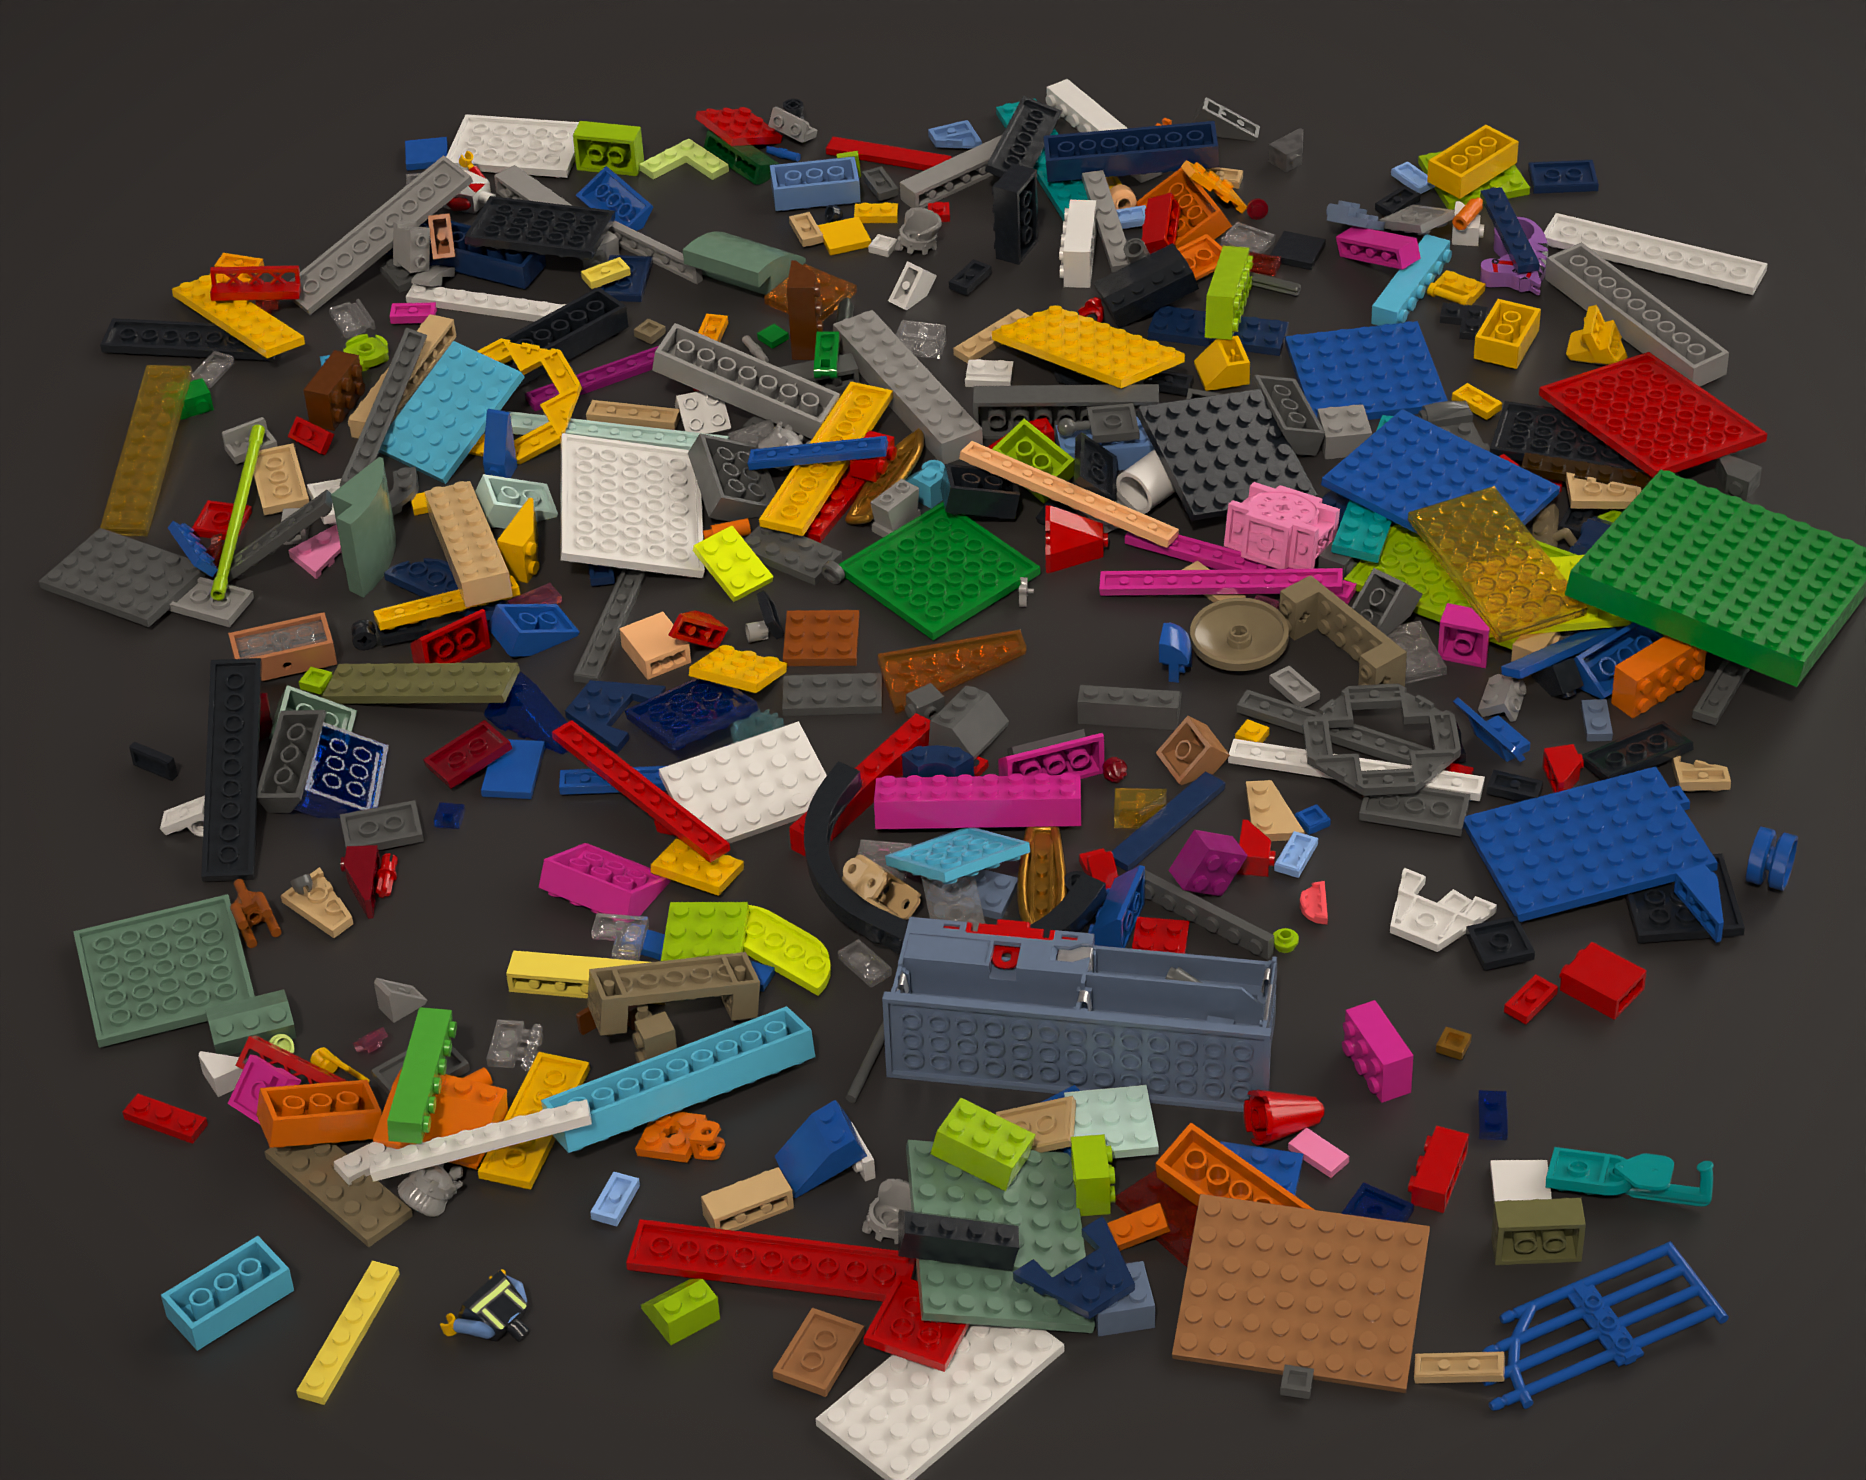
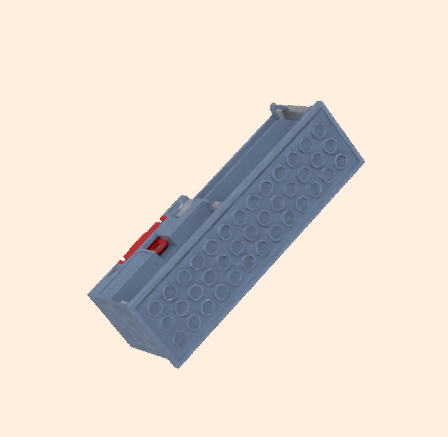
(1076, 1015)

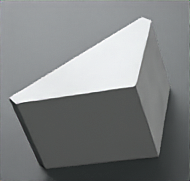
(397, 999)

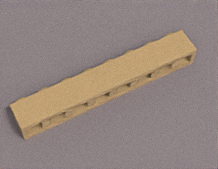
(440, 335)

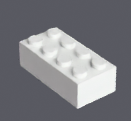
(1078, 243)

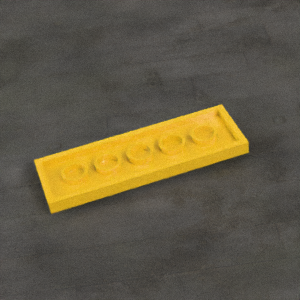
(522, 1162)

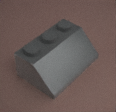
(968, 722)

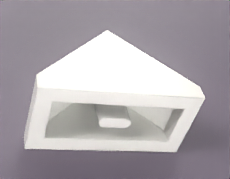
(220, 1071)

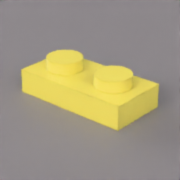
(605, 273)

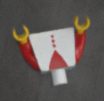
(474, 195)

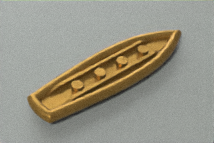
(907, 455)
(1041, 874)

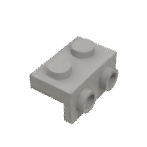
(791, 125)
(237, 439)
(1502, 695)

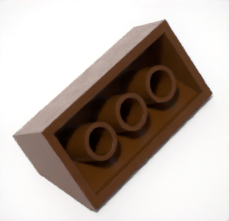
(803, 311)

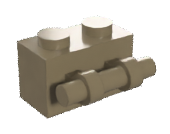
(653, 1034)

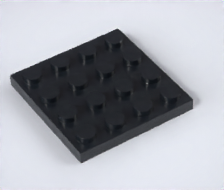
(1662, 916)

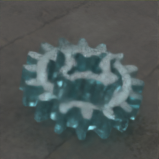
(755, 725)

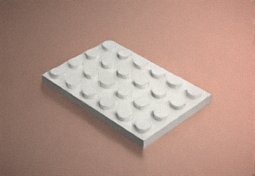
(529, 144)
(748, 783)

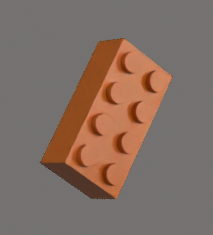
(1655, 674)
(318, 1113)

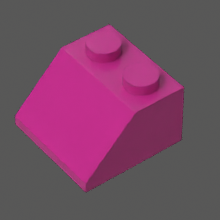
(1463, 636)

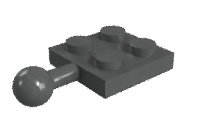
(1105, 423)

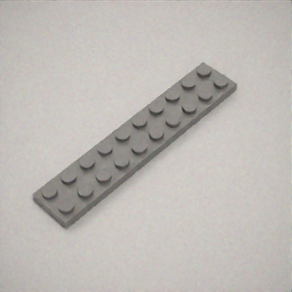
(375, 234)

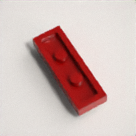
(165, 1118)

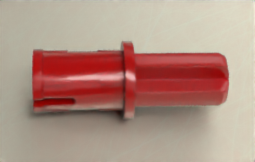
(386, 875)

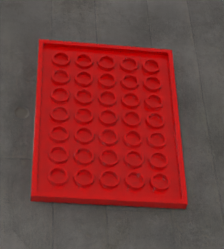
(1652, 414)

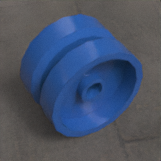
(1767, 857)

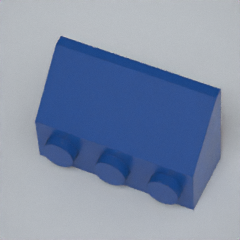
(1120, 909)

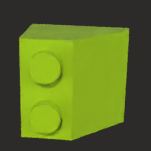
(683, 1310)

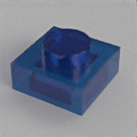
(449, 815)

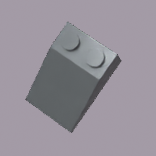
(1386, 601)

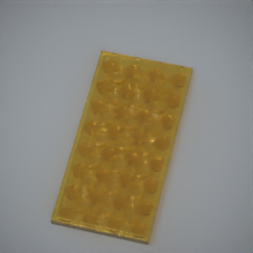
(1496, 564)

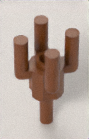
(250, 910)

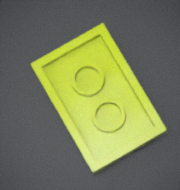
(732, 563)

